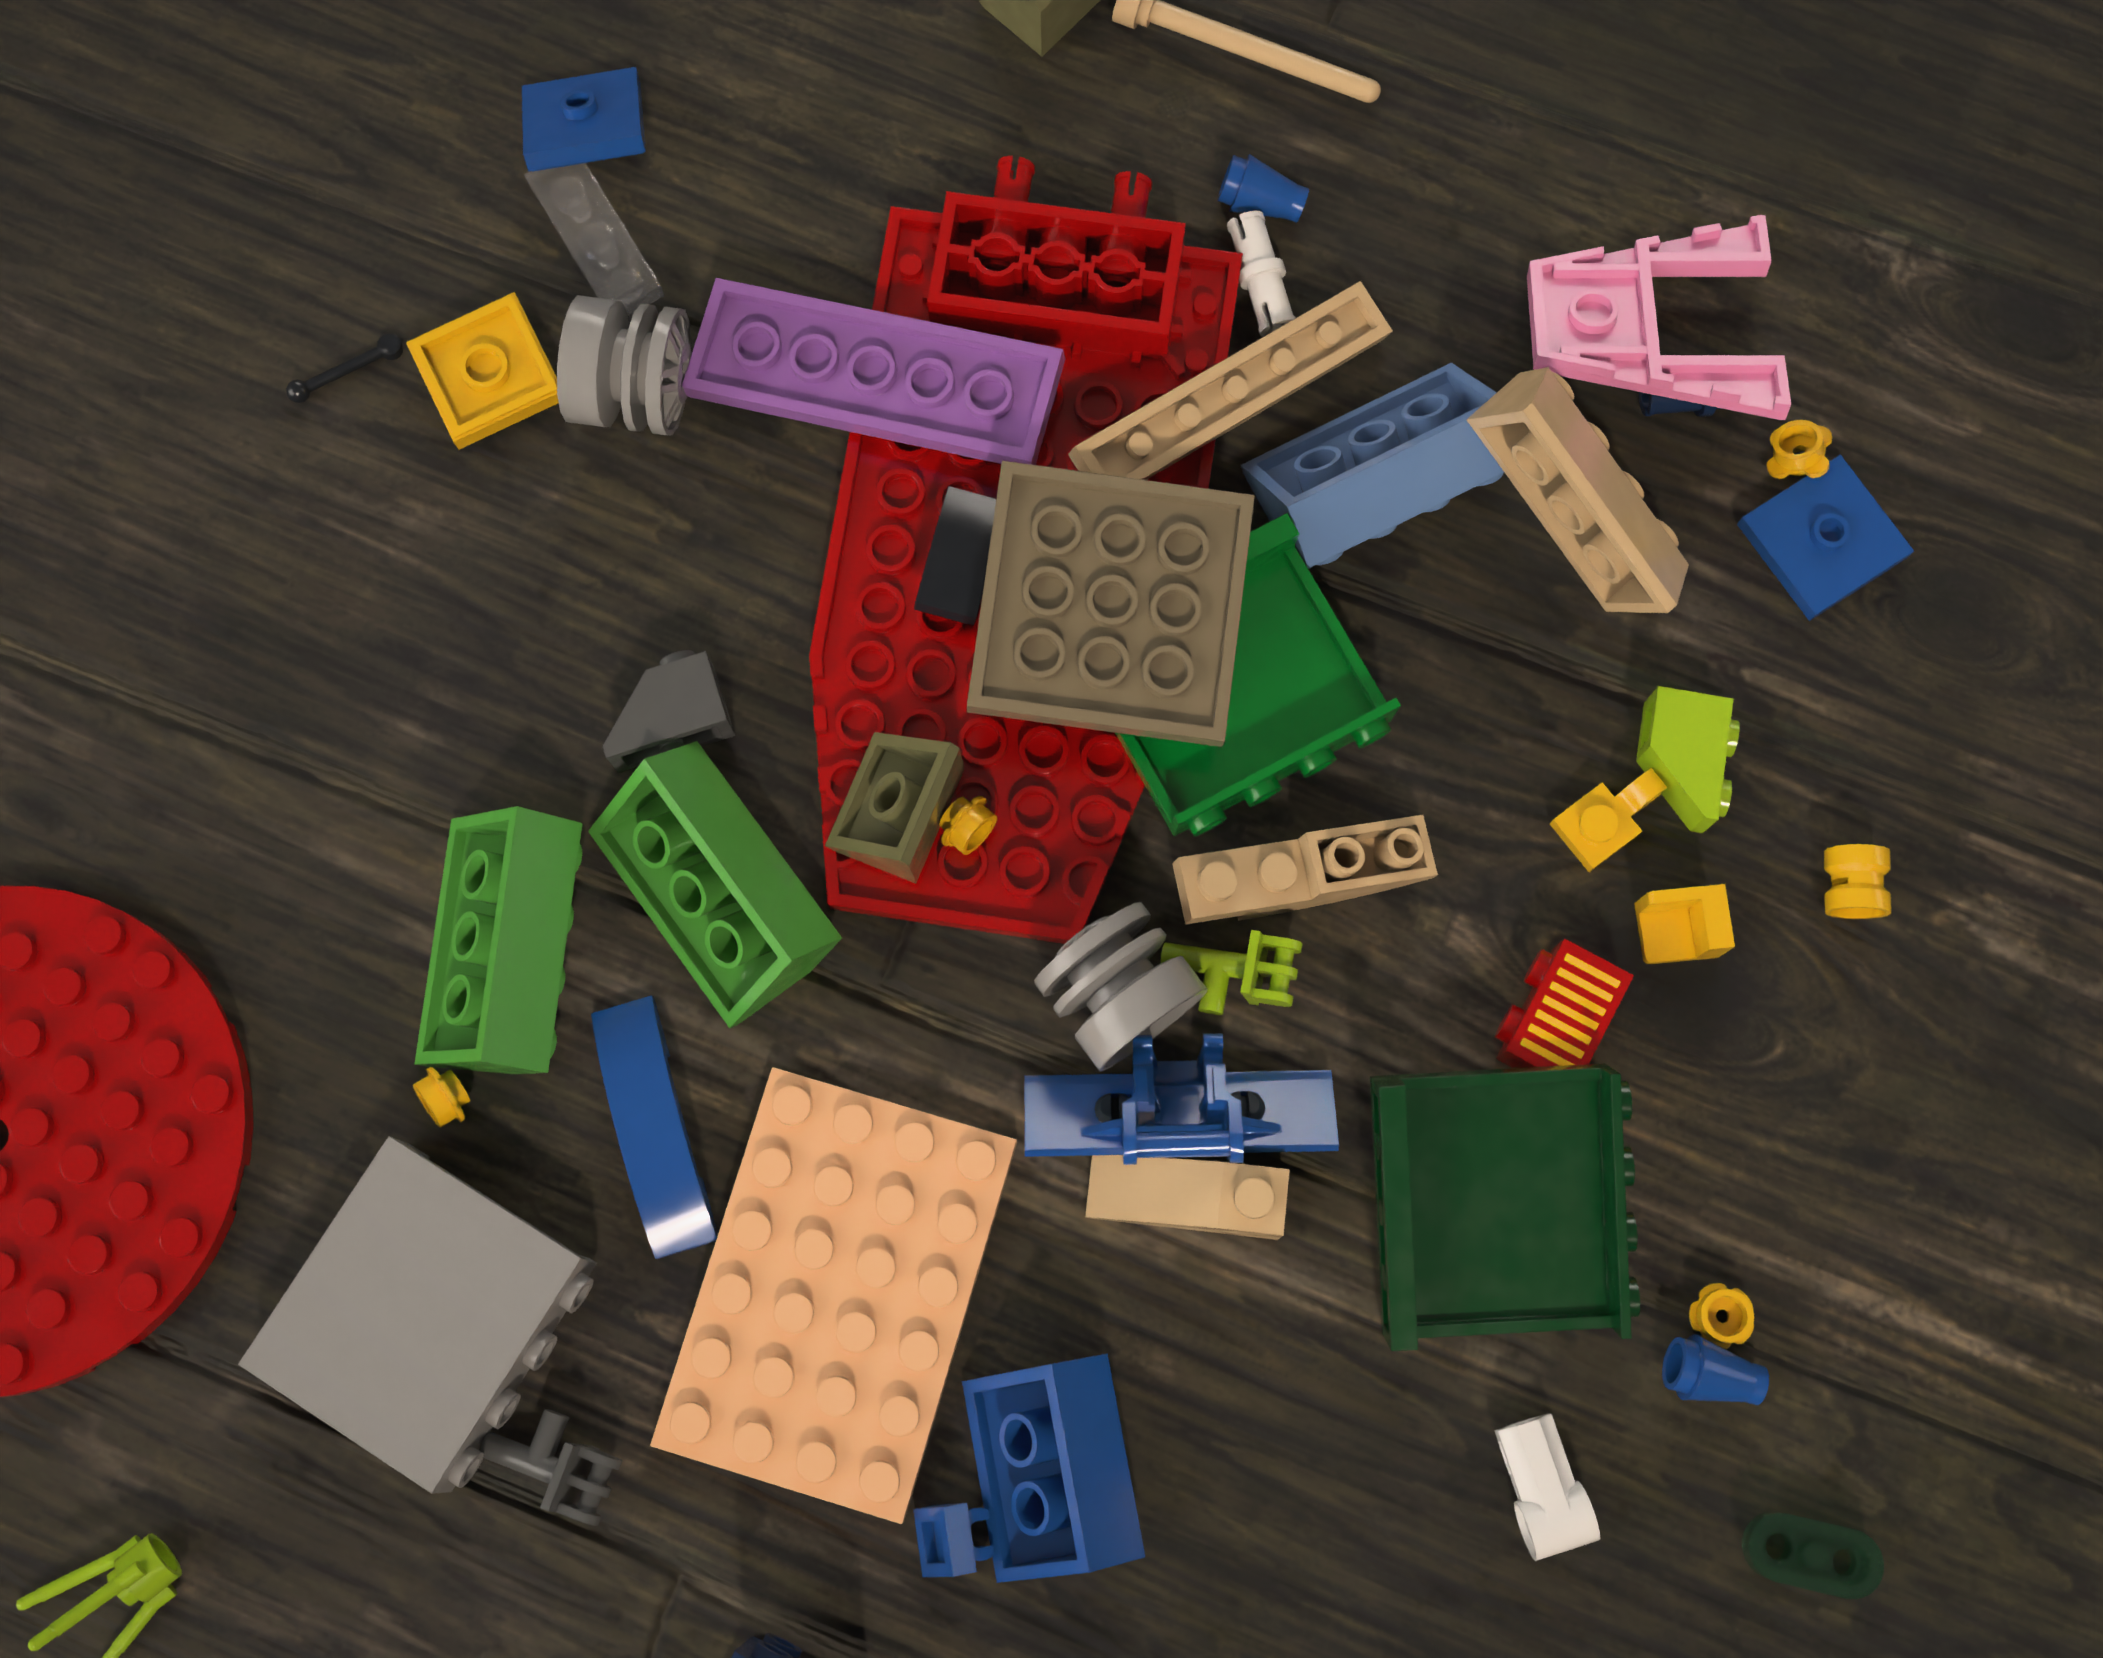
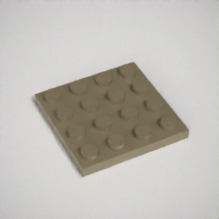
(1111, 604)

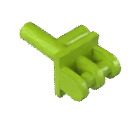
(1251, 967)

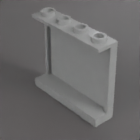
(419, 1318)

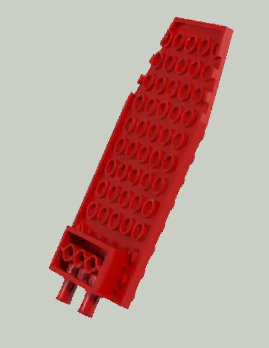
(1133, 325)

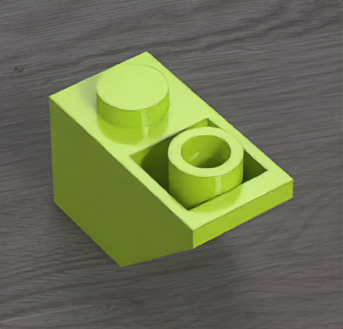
(1687, 746)

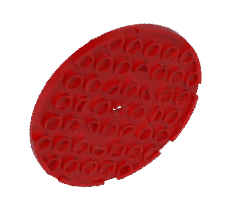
(120, 1128)

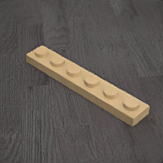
(1235, 388)

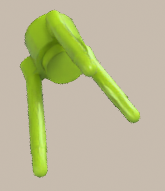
(140, 1573)

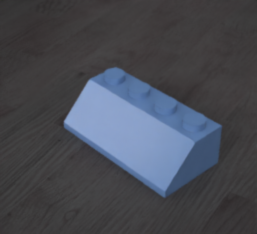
(1377, 465)

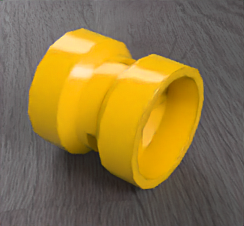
(1857, 881)

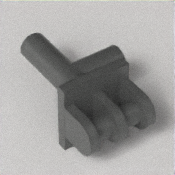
(574, 1479)

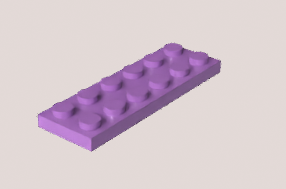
(874, 373)

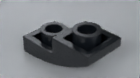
(958, 557)

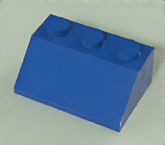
(1053, 1470)

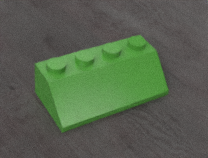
(712, 882)
(500, 942)

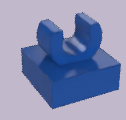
(947, 1541)

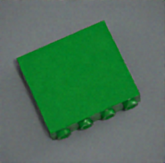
(1291, 703)

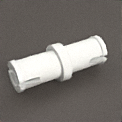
(1261, 271)

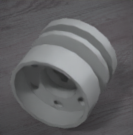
(623, 365)
(1119, 984)

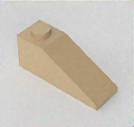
(1190, 1195)

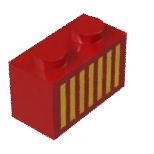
(1565, 1010)

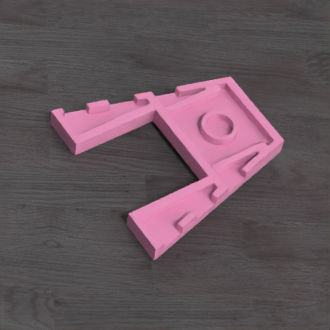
(1600, 323)

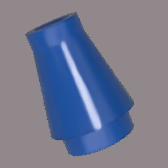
(1256, 186)
(1711, 1373)

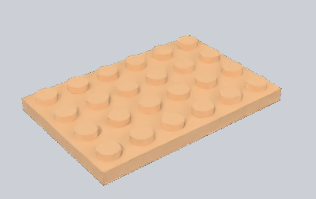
(835, 1295)

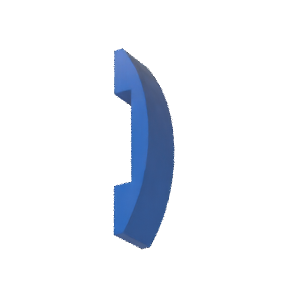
(652, 1128)

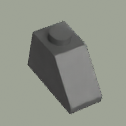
(669, 710)

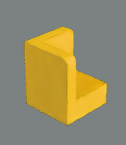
(1684, 924)

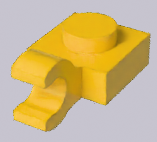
(1603, 823)

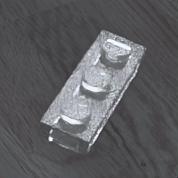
(595, 235)

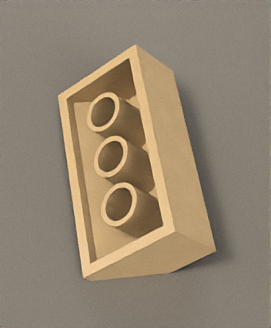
(1581, 494)

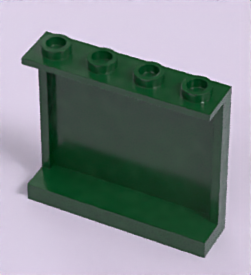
(1503, 1202)

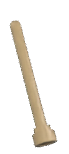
(1143, 12)

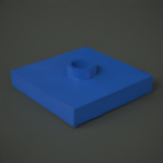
(582, 119)
(1825, 538)

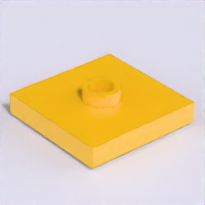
(485, 370)

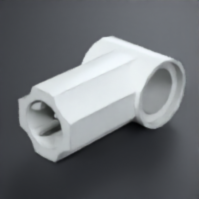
(1550, 1504)

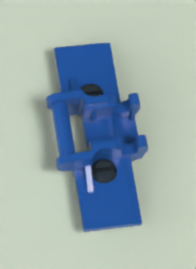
(1180, 1110)

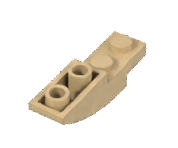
(1304, 871)

